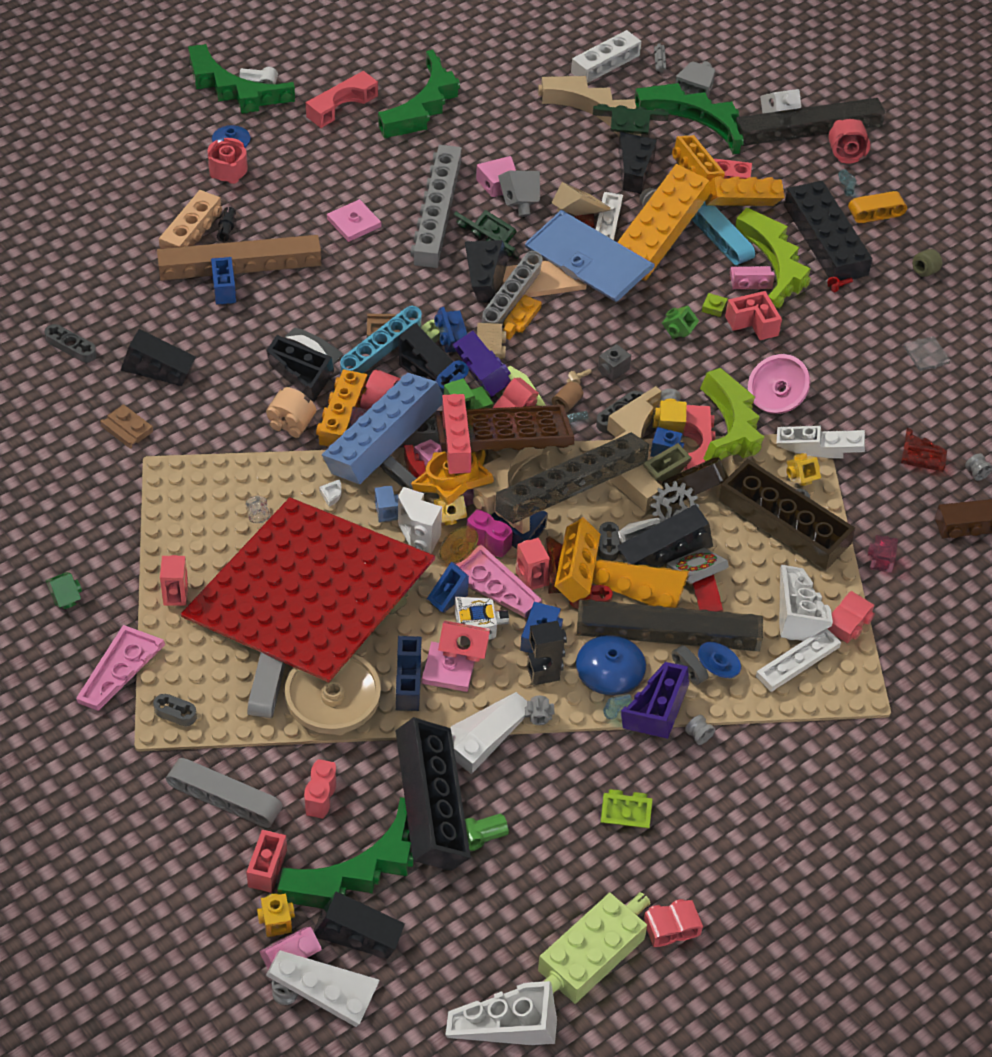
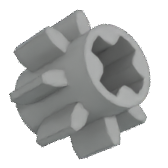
(539, 710)

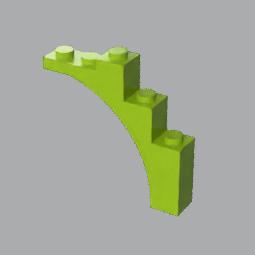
(772, 241)
(741, 421)

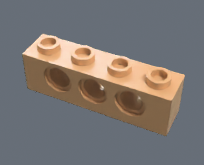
(192, 221)

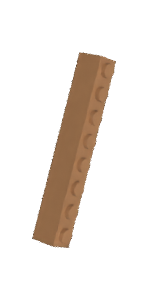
(246, 256)

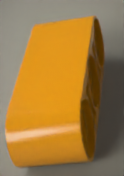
(877, 207)

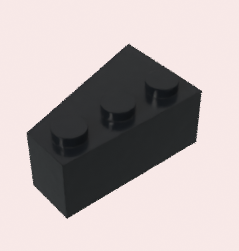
(635, 160)
(486, 267)
(422, 355)
(157, 359)
(300, 365)
(358, 926)

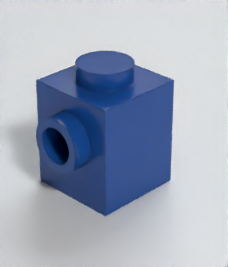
(665, 439)

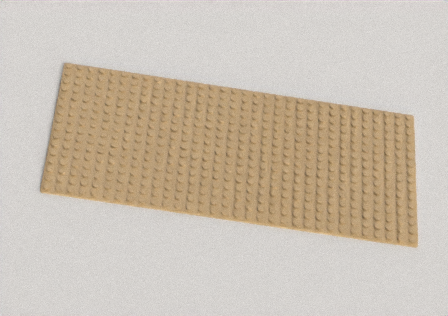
(199, 512)

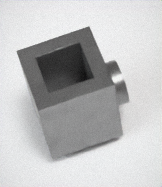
(614, 362)

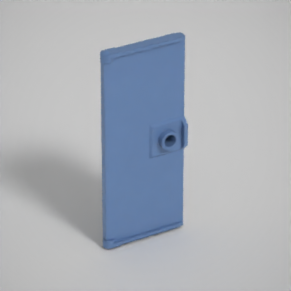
(589, 256)

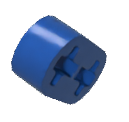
(448, 373)

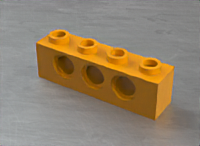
(577, 560)

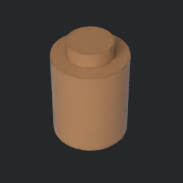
(568, 395)

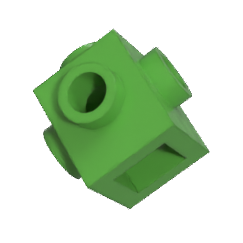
(680, 322)

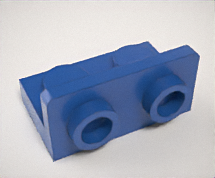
(450, 327)

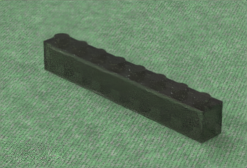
(807, 121)
(669, 625)

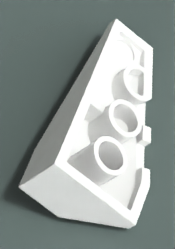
(801, 608)
(485, 730)
(514, 1017)

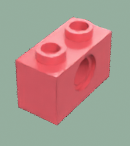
(532, 563)
(174, 580)
(478, 640)
(266, 861)

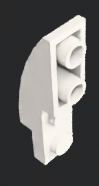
(820, 444)

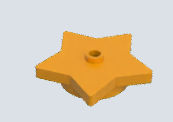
(452, 486)

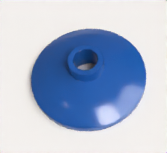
(232, 131)
(719, 660)

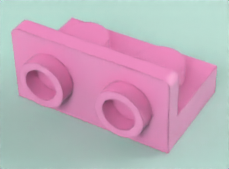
(752, 277)

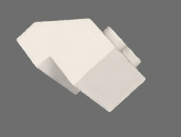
(419, 520)

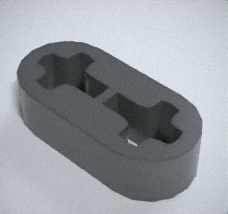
(605, 541)
(696, 670)
(174, 710)

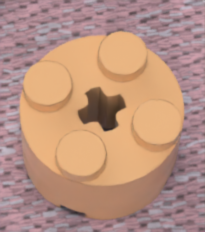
(290, 411)

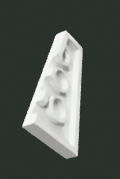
(330, 987)

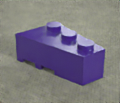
(482, 363)
(658, 703)

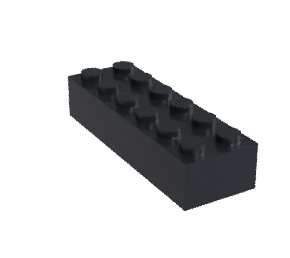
(827, 231)
(432, 794)

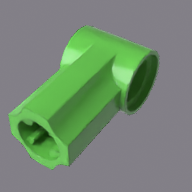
(485, 830)

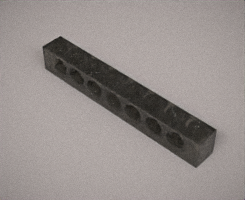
(571, 477)

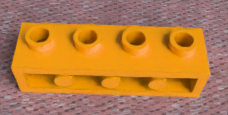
(694, 157)
(745, 191)
(336, 417)

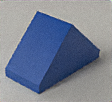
(451, 584)

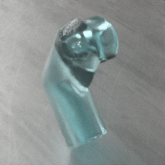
(847, 180)
(615, 704)

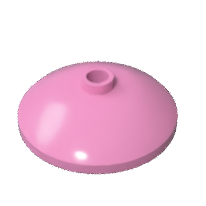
(774, 374)

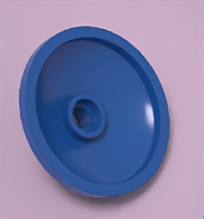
(607, 673)

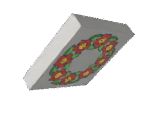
(700, 564)

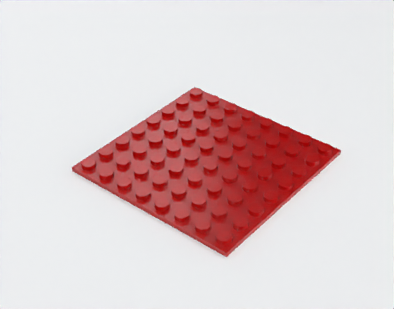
(308, 588)

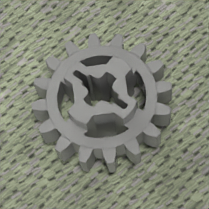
(679, 494)

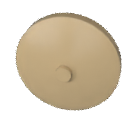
(337, 705)

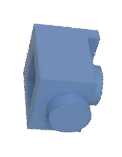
(386, 504)

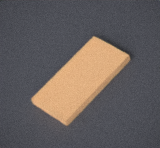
(549, 281)

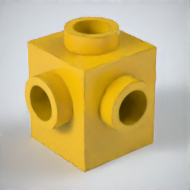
(803, 469)
(456, 510)
(276, 914)

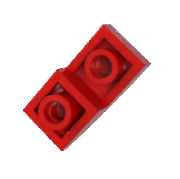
(412, 461)
(707, 594)

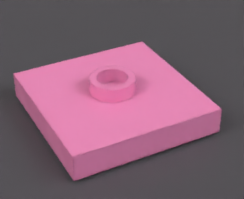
(354, 220)
(447, 671)

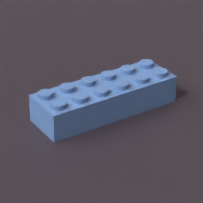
(383, 428)

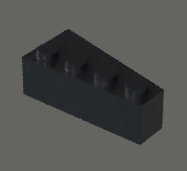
(668, 540)

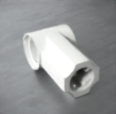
(267, 75)

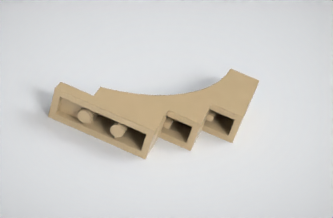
(575, 93)
(635, 418)

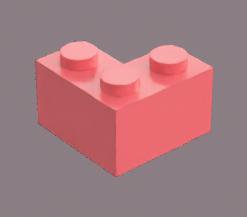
(754, 311)

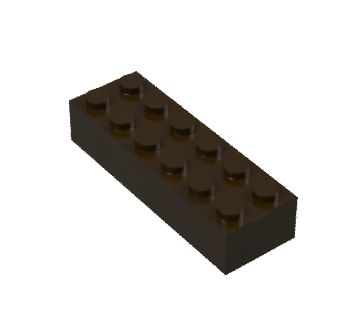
(786, 514)

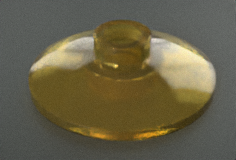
(458, 545)

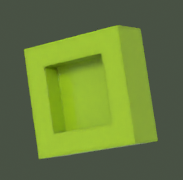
(714, 305)

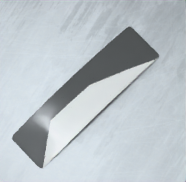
(314, 342)

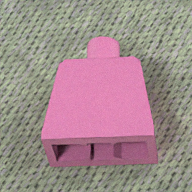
(488, 173)

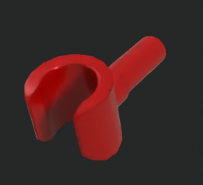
(835, 283)

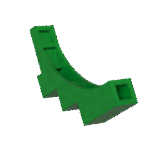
(230, 87)
(697, 107)
(416, 112)
(388, 855)

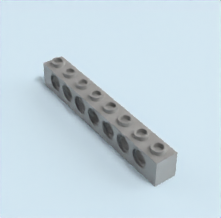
(437, 206)

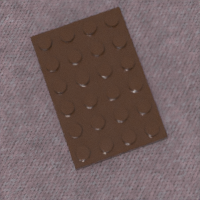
(514, 428)

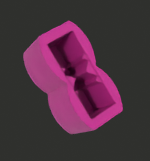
(491, 533)

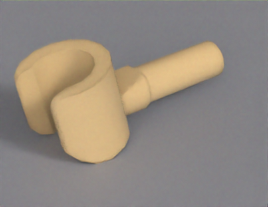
(573, 377)

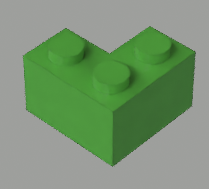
(474, 398)

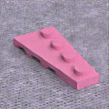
(121, 661)

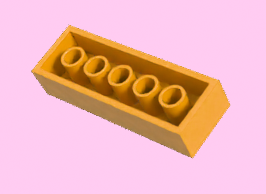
(666, 215)

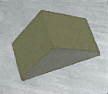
(668, 463)

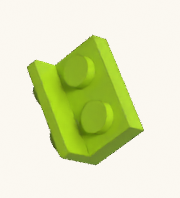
(626, 810)

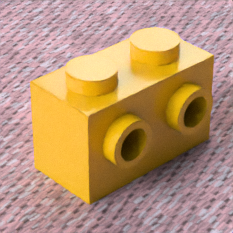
(670, 415)

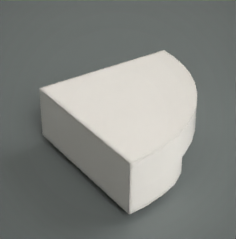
(331, 492)

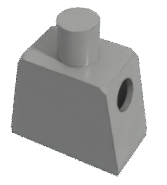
(696, 78)
(520, 189)

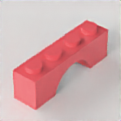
(358, 88)
(698, 427)
(457, 433)

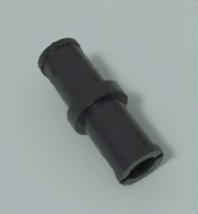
(226, 224)

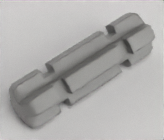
(660, 58)

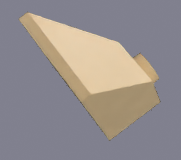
(577, 201)

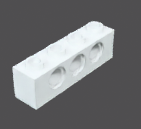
(606, 56)

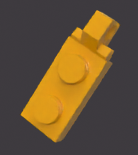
(521, 316)

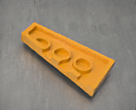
(642, 583)

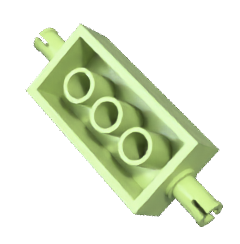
(594, 946)

